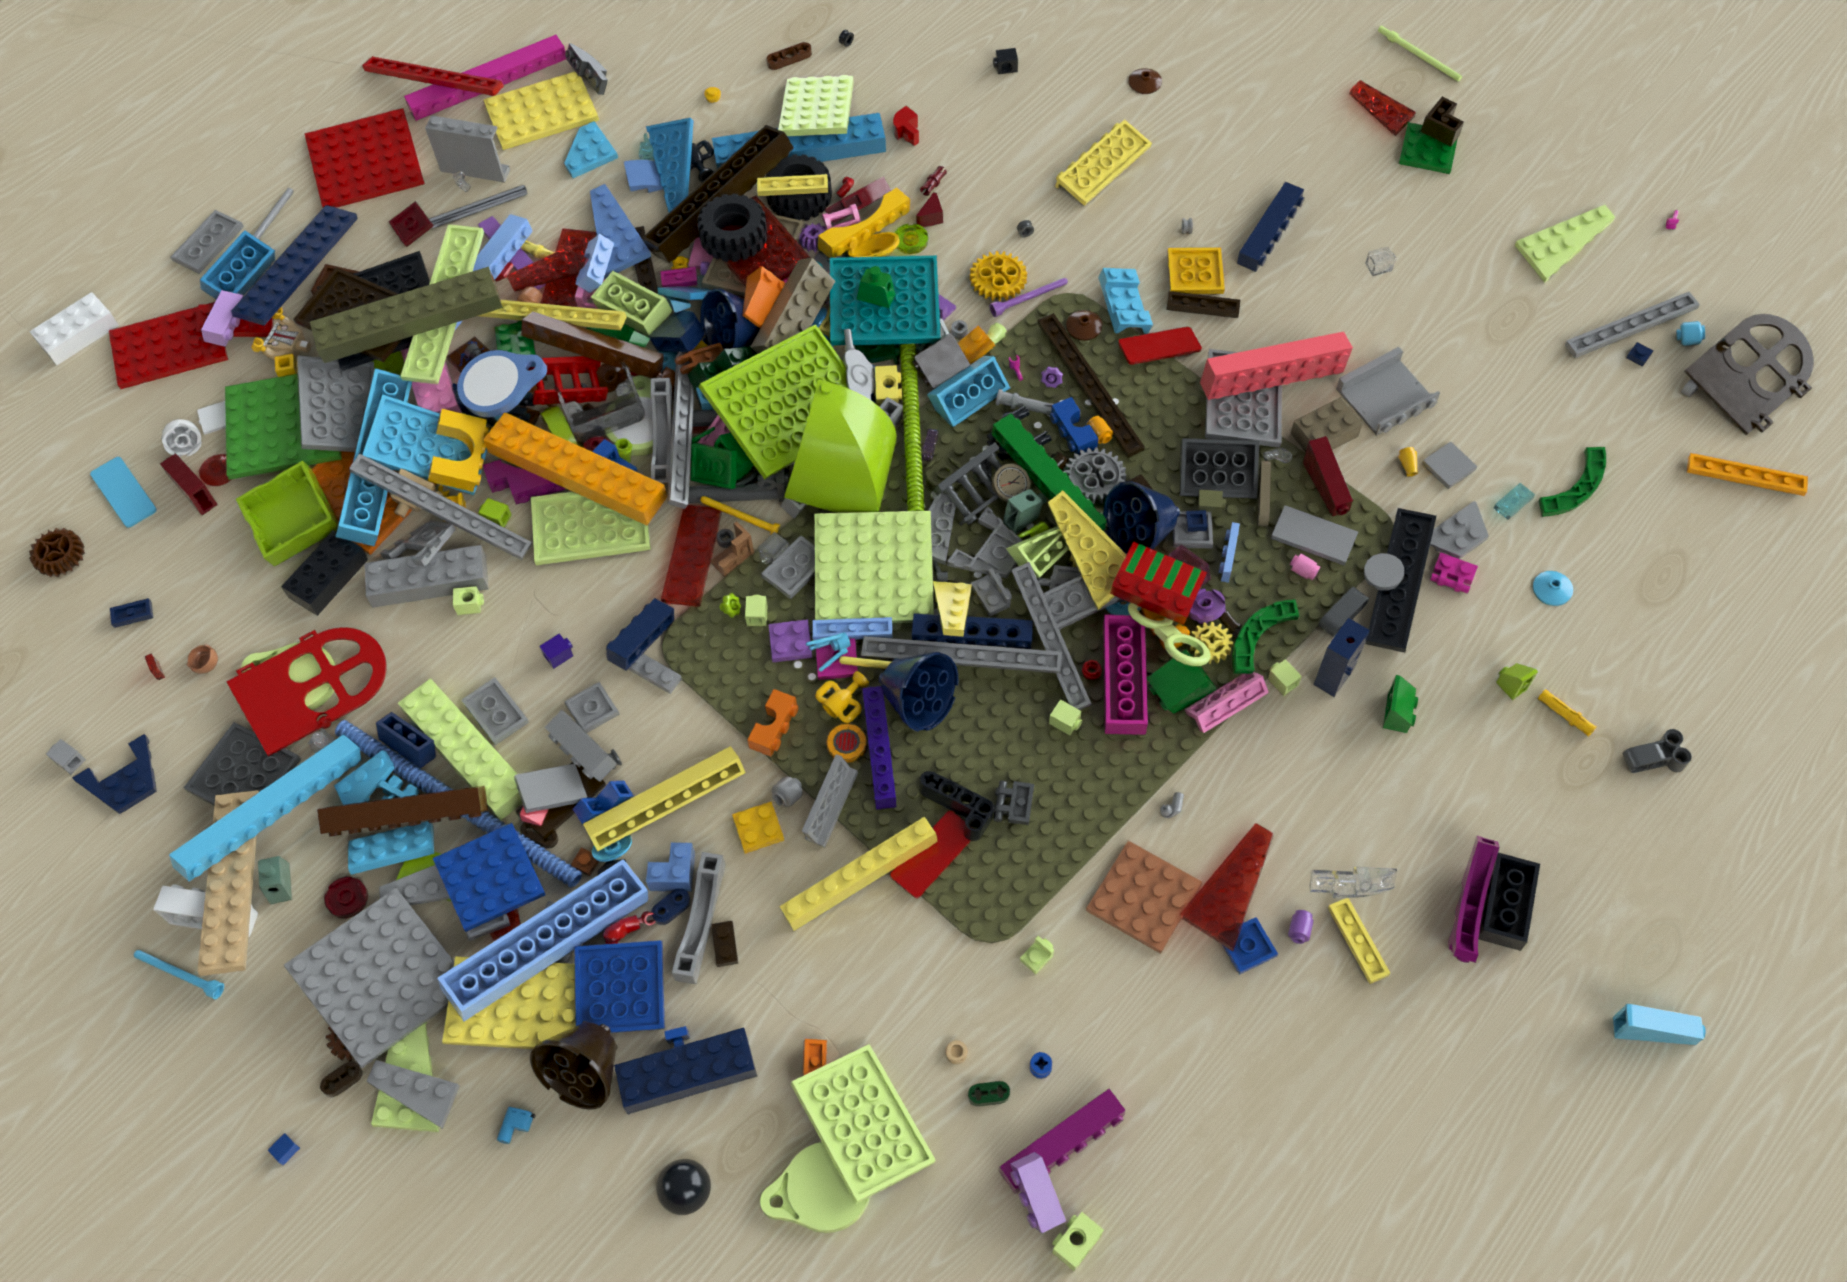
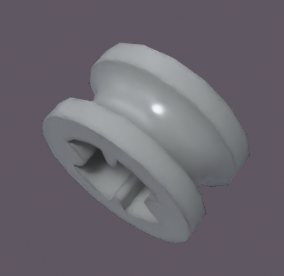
(1187, 226)
(959, 324)

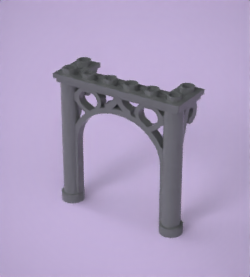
(770, 488)

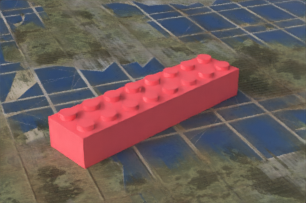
(1275, 365)

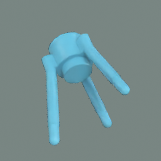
(838, 642)

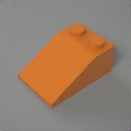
(760, 295)

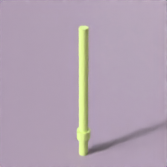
(1394, 37)

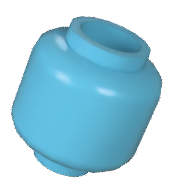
(1691, 333)

